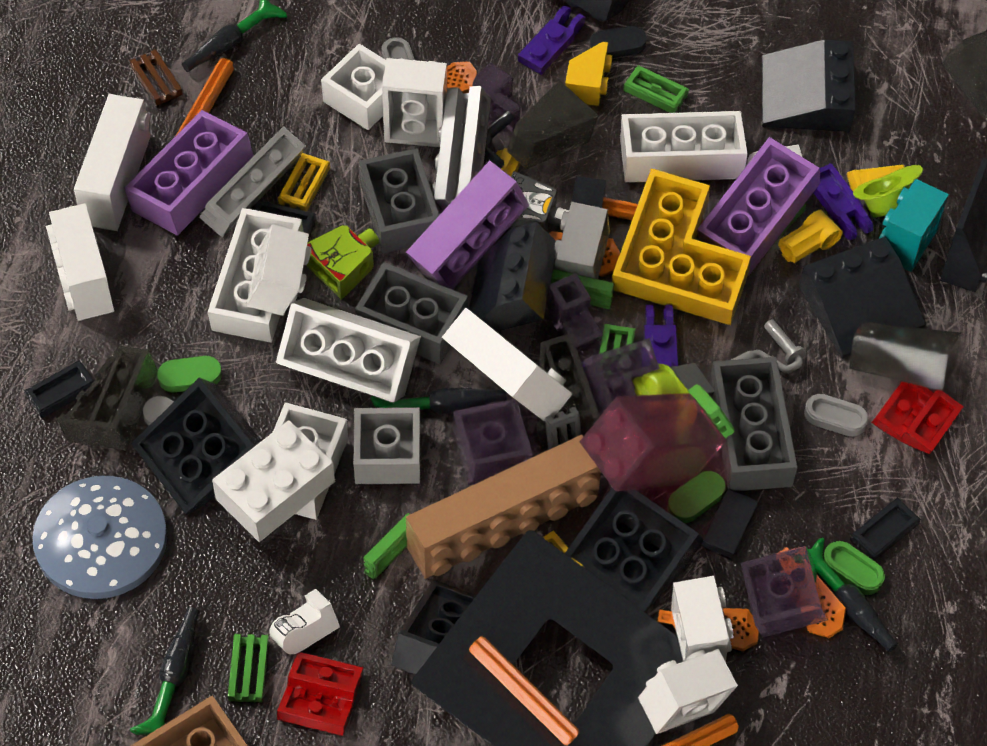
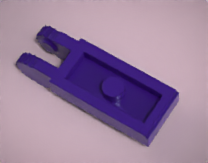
(551, 41)
(840, 203)
(662, 336)

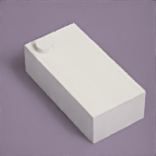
(683, 145)
(113, 160)
(228, 305)
(348, 349)
(507, 366)

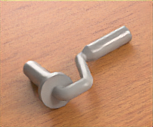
(794, 354)

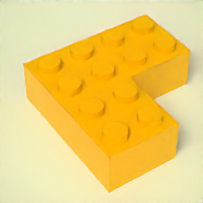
(665, 260)

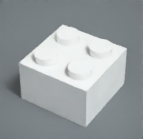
(356, 86)
(278, 270)
(700, 617)
(687, 690)

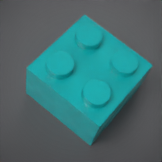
(914, 221)

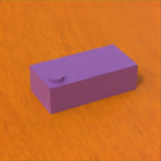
(188, 172)
(761, 202)
(468, 227)

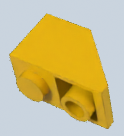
(586, 74)

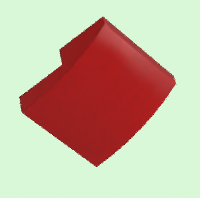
(917, 415)
(320, 693)

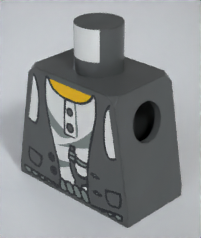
(541, 202)

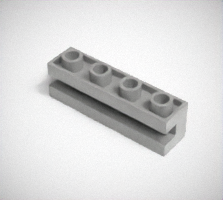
(461, 142)
(252, 181)

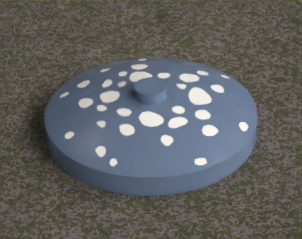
(100, 537)

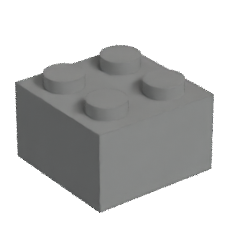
(583, 240)
(387, 445)

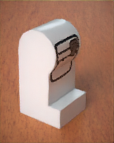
(305, 624)

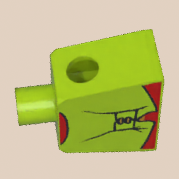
(342, 258)

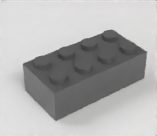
(762, 446)

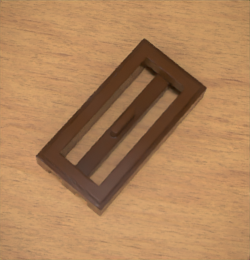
(147, 62)

